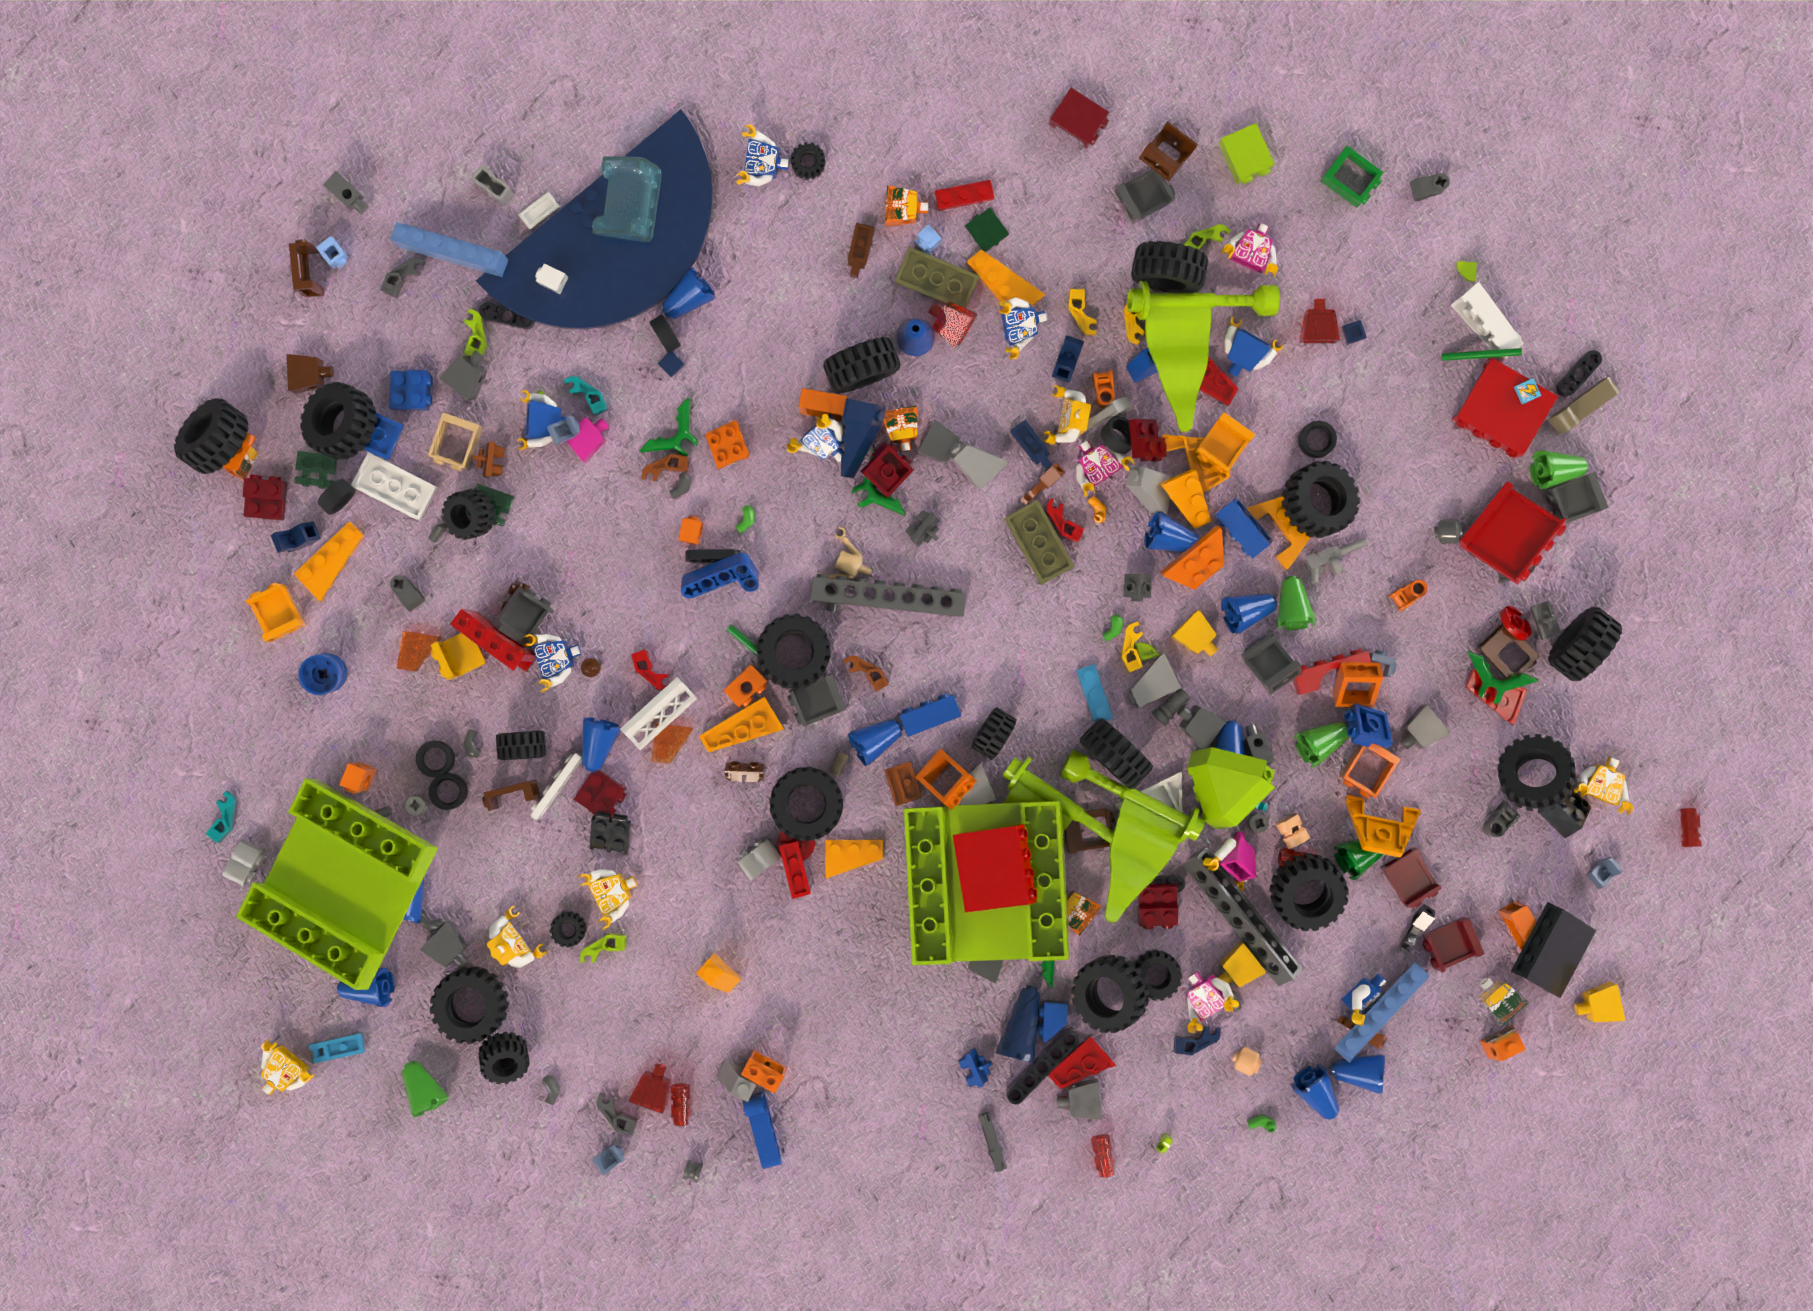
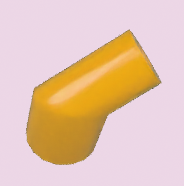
(1099, 509)

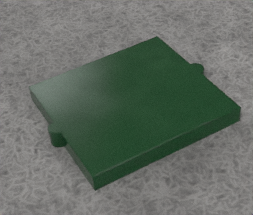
(987, 230)

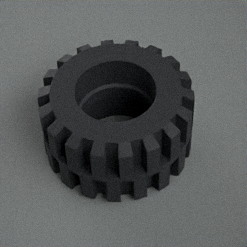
(456, 517)
(994, 733)
(521, 745)
(1173, 978)
(504, 1046)

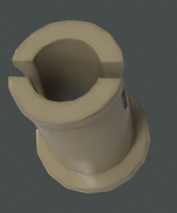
(839, 764)

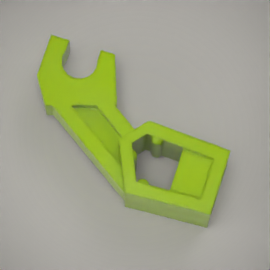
(1206, 234)
(477, 327)
(595, 948)

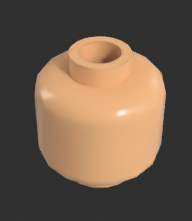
(1247, 1061)

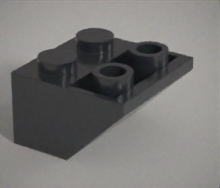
(1569, 816)

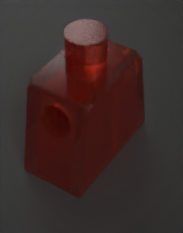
(952, 322)
(1319, 325)
(652, 1090)

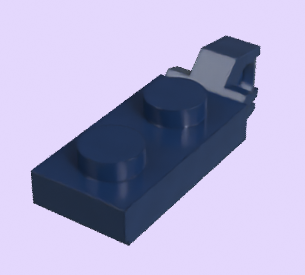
(1031, 444)

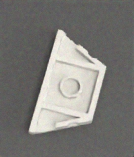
(1166, 791)

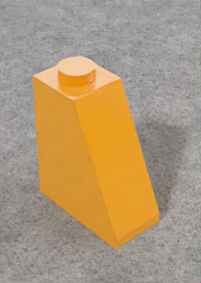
(718, 974)

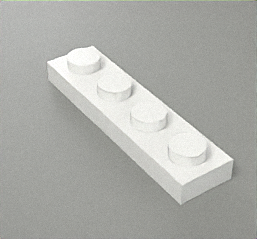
(551, 792)

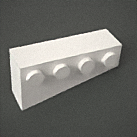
(1486, 319)

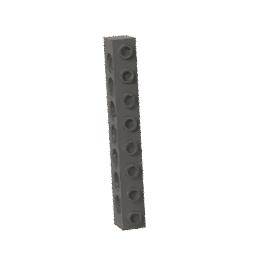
(956, 597)
(1243, 918)

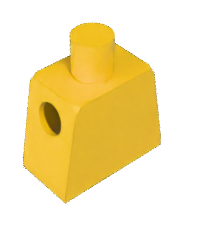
(1196, 634)
(1240, 966)
(1602, 1004)

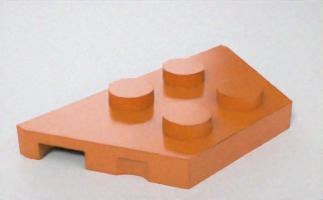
(1198, 561)

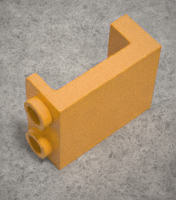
(1224, 443)
(275, 612)

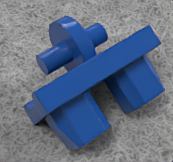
(978, 1066)

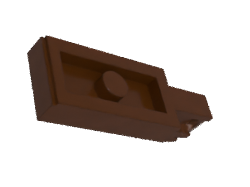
(860, 248)

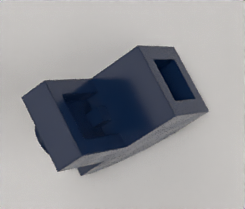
(1067, 358)
(296, 538)

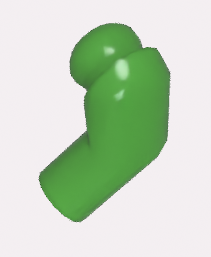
(748, 519)
(1116, 628)
(1263, 1121)

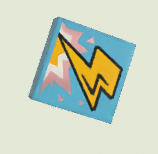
(1527, 391)

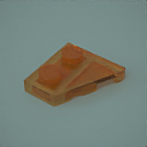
(414, 650)
(669, 742)

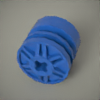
(312, 675)

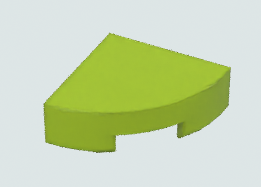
(1467, 270)
(1145, 651)
(1164, 1143)

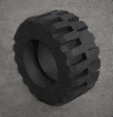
(1170, 267)
(861, 365)
(322, 412)
(211, 436)
(1342, 494)
(1585, 644)
(793, 677)
(1531, 749)
(1116, 753)
(806, 777)
(1320, 911)
(1091, 1006)
(448, 1019)

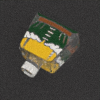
(1501, 1001)

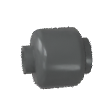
(1449, 531)

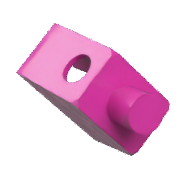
(589, 438)

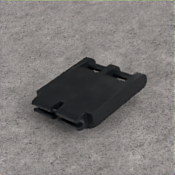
(610, 833)

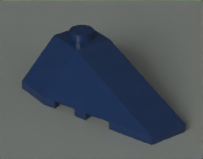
(861, 426)

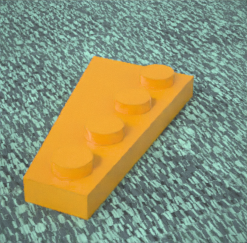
(1001, 280)
(326, 564)
(743, 726)

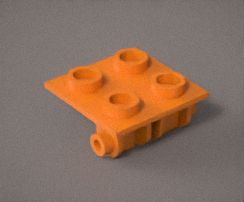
(727, 444)

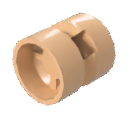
(1292, 837)

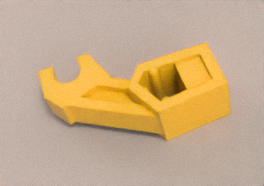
(1081, 319)
(1131, 326)
(1128, 645)

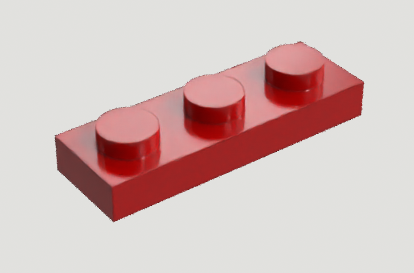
(964, 195)
(794, 868)

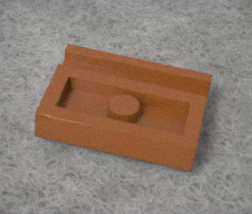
(903, 783)

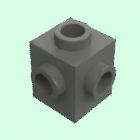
(1137, 586)

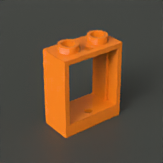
(818, 403)
(1350, 673)
(1391, 760)
(935, 768)
(1519, 921)
(761, 1074)

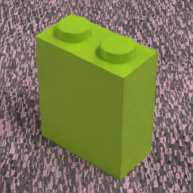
(1246, 154)

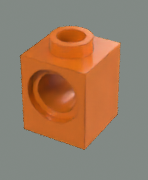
(691, 530)

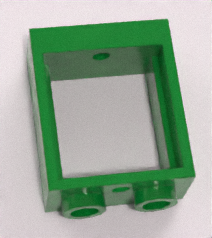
(1343, 190)

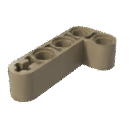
(1584, 405)

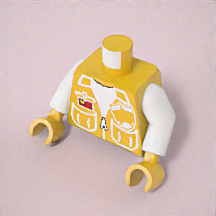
(1073, 416)
(1605, 785)
(610, 893)
(508, 945)
(282, 1069)

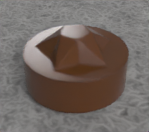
(590, 667)

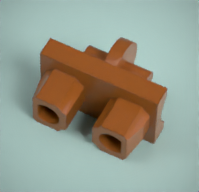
(489, 468)

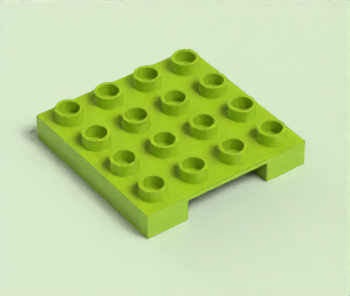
(338, 884)
(937, 915)

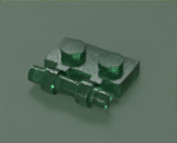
(316, 463)
(501, 501)

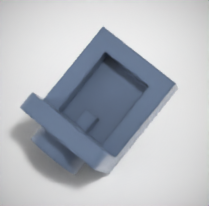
(564, 430)
(1389, 662)
(1604, 871)
(608, 1158)

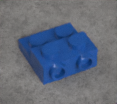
(410, 390)
(385, 437)
(1368, 726)

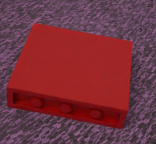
(1496, 412)
(1512, 534)
(492, 640)
(995, 868)

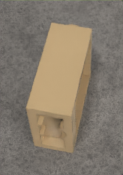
(445, 420)

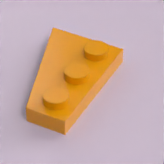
(1188, 497)
(850, 854)

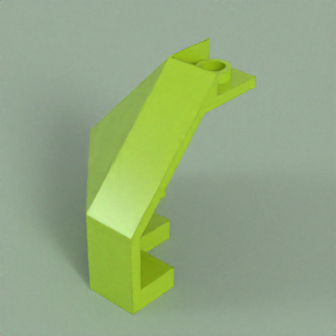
(1228, 785)

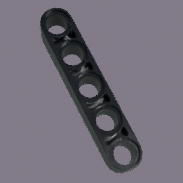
(1038, 1075)

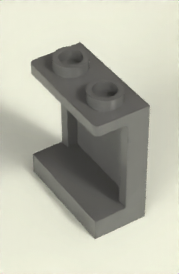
(1144, 195)
(1577, 498)
(522, 615)
(1271, 664)
(817, 701)

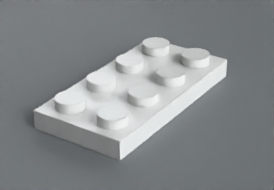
(394, 486)

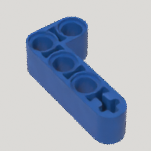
(719, 574)
(763, 1130)

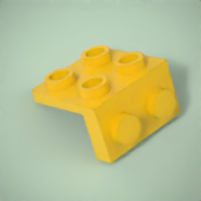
(457, 656)

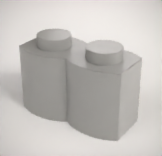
(494, 186)
(758, 859)
(243, 863)

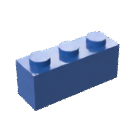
(1244, 528)
(929, 714)

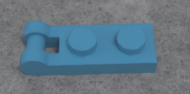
(337, 1048)

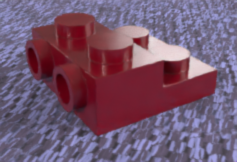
(1145, 440)
(887, 468)
(264, 497)
(600, 793)
(1158, 906)

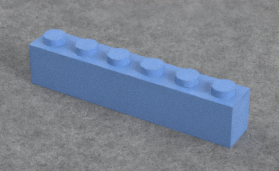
(449, 249)
(1382, 1012)

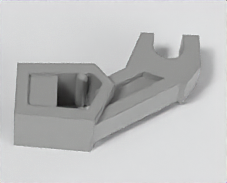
(1115, 408)

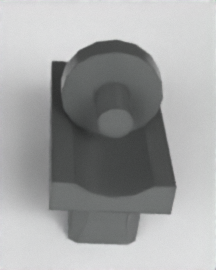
(926, 530)
(1545, 619)

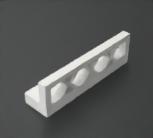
(642, 720)

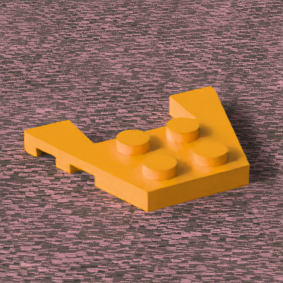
(1207, 475)
(1295, 538)
(1381, 834)

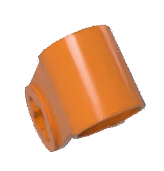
(1103, 384)
(1406, 596)

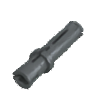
(992, 1142)

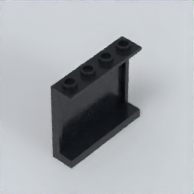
(1553, 950)

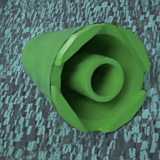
(1555, 468)
(1294, 606)
(1320, 742)
(422, 1089)

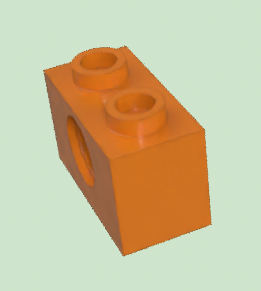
(735, 690)
(357, 777)

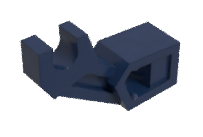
(1199, 1044)

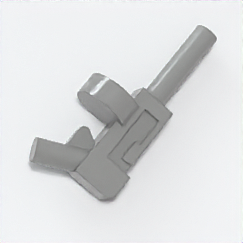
(1331, 558)

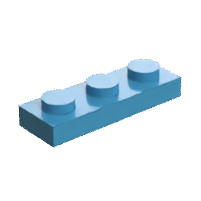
(1094, 693)

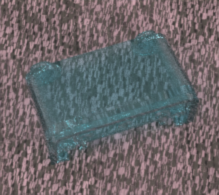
(629, 198)

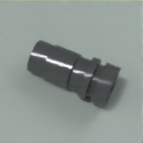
(1171, 706)

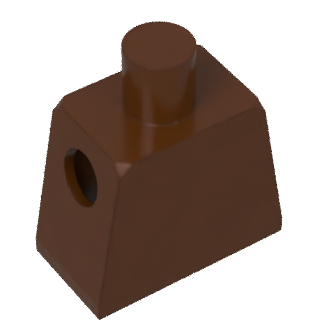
(306, 373)

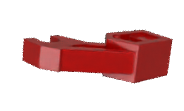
(1058, 520)
(649, 675)

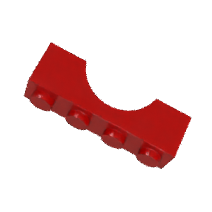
(1312, 676)

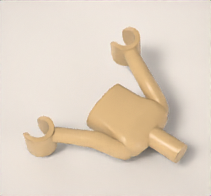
(849, 563)

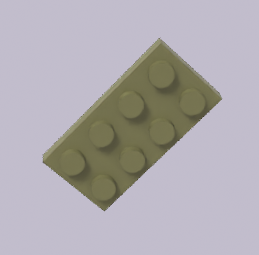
(936, 278)
(1039, 542)

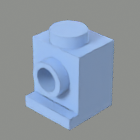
(928, 240)
(329, 248)

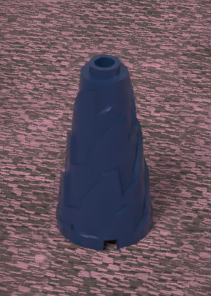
(1021, 1029)

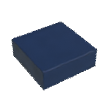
(1354, 332)
(671, 364)

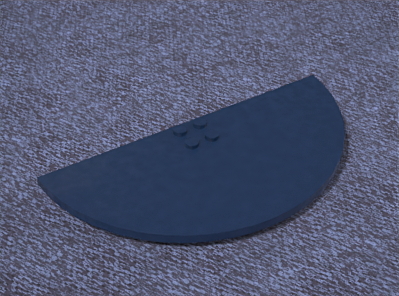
(610, 275)

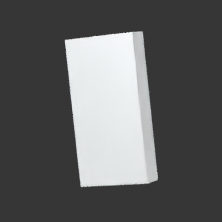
(539, 211)

